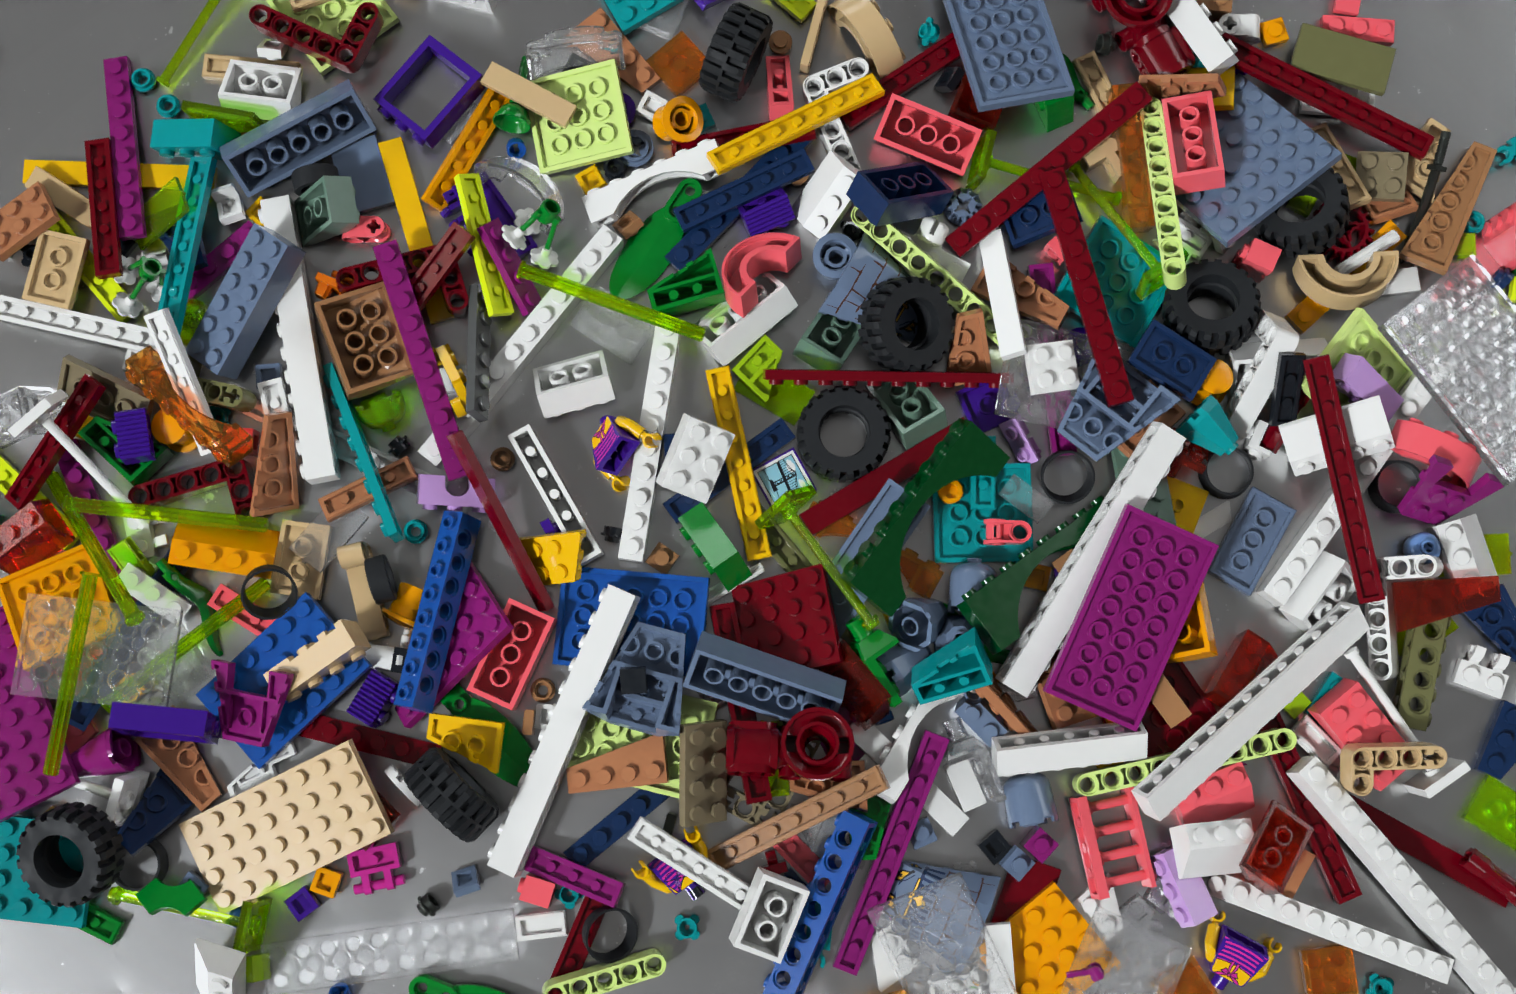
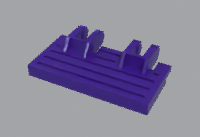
(497, 209)

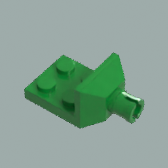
(869, 647)

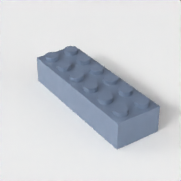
(297, 138)
(245, 301)
(759, 679)

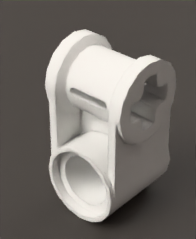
(1242, 26)

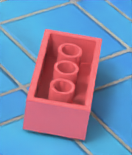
(927, 135)
(1193, 143)
(511, 663)
(1353, 717)

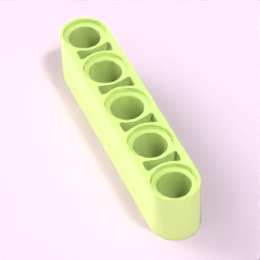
(617, 979)

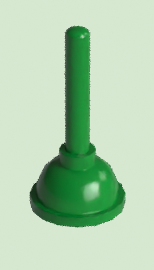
(512, 116)

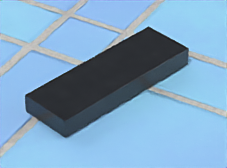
(1287, 388)

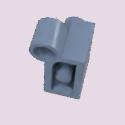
(980, 717)

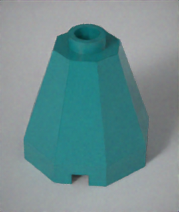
(1209, 428)

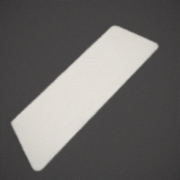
(1213, 520)

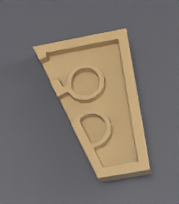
(1416, 169)

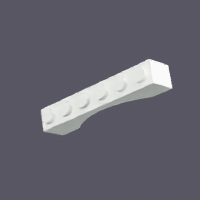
(609, 203)
(896, 757)

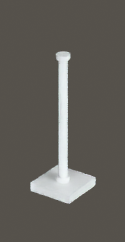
(41, 415)
(1428, 781)
(123, 796)

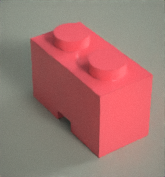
(1257, 259)

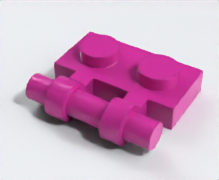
(374, 860)

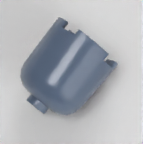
(964, 578)
(1029, 800)

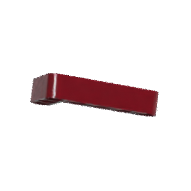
(319, 40)
(448, 291)
(202, 484)

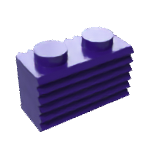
(767, 213)
(133, 436)
(374, 699)

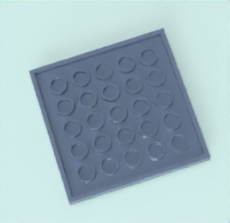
(1265, 164)

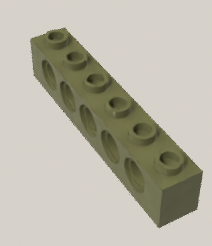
(1430, 669)

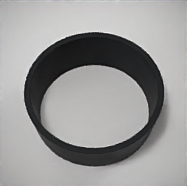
(1213, 491)
(1082, 492)
(1374, 492)
(269, 613)
(163, 864)
(624, 948)

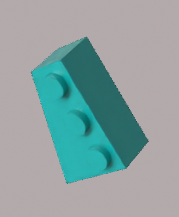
(191, 137)
(953, 669)

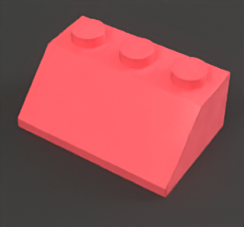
(1500, 237)
(1219, 797)

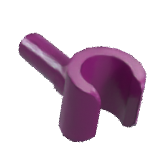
(1093, 969)

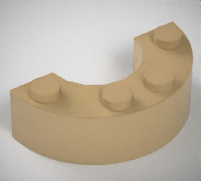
(871, 32)
(1344, 290)

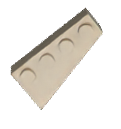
(323, 657)

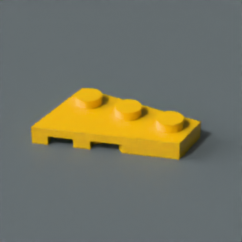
(469, 737)

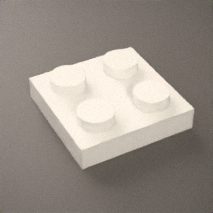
(1051, 367)

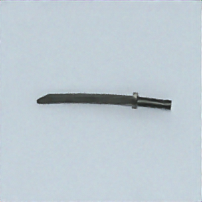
(1435, 170)

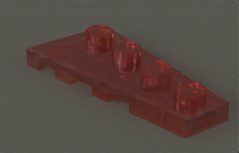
(1433, 600)

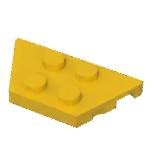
(556, 555)

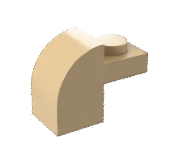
(1106, 155)

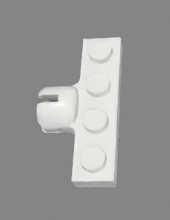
(932, 245)

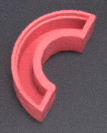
(751, 258)
(1421, 442)

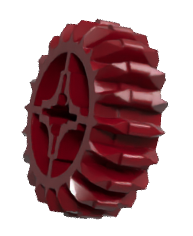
(1343, 247)

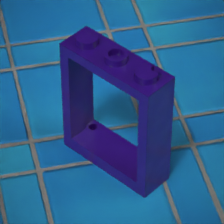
(450, 113)
(165, 723)

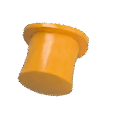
(678, 120)
(1216, 383)
(168, 432)
(405, 608)

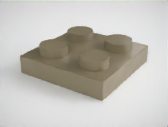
(1383, 174)

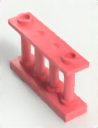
(1094, 859)

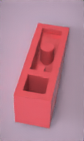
(779, 86)

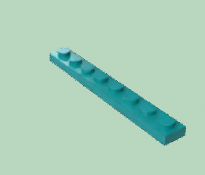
(187, 239)
(365, 461)

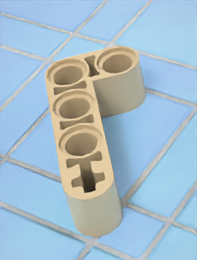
(369, 614)
(1392, 760)

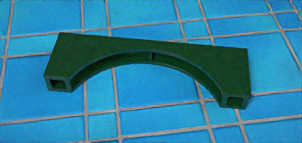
(876, 566)
(996, 604)

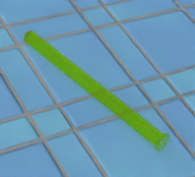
(610, 301)
(164, 514)
(97, 554)
(216, 620)
(70, 673)

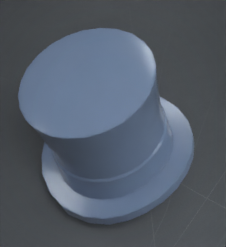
(833, 254)

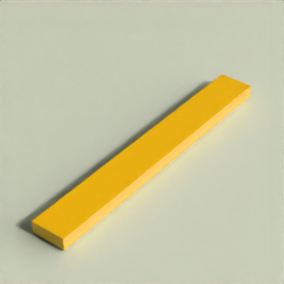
(795, 124)
(75, 173)
(411, 213)
(738, 464)

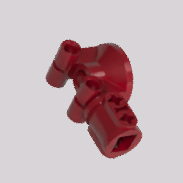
(1151, 42)
(762, 748)

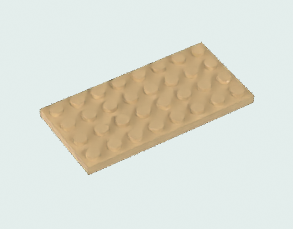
(286, 827)

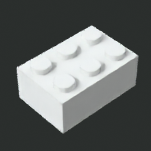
(695, 458)
(769, 915)

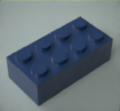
(899, 193)

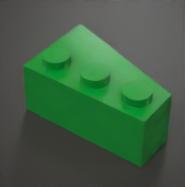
(1056, 112)
(689, 288)
(101, 438)
(714, 546)

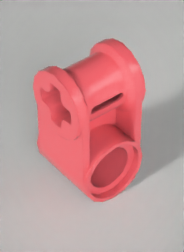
(365, 231)
(1004, 532)

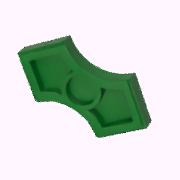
(159, 896)

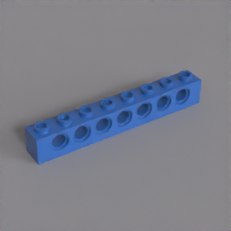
(437, 612)
(820, 924)

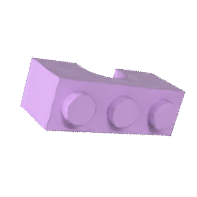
(432, 492)

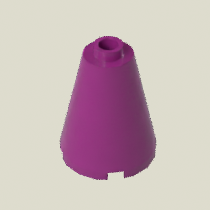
(107, 755)

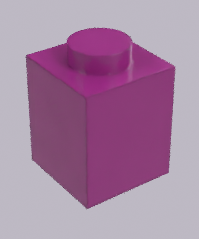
(1039, 844)

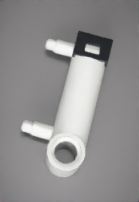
(389, 657)

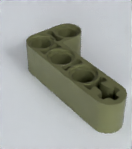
(228, 392)

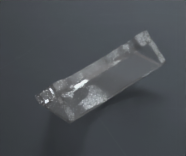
(573, 48)
(526, 175)

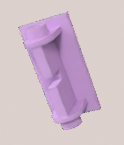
(1023, 447)

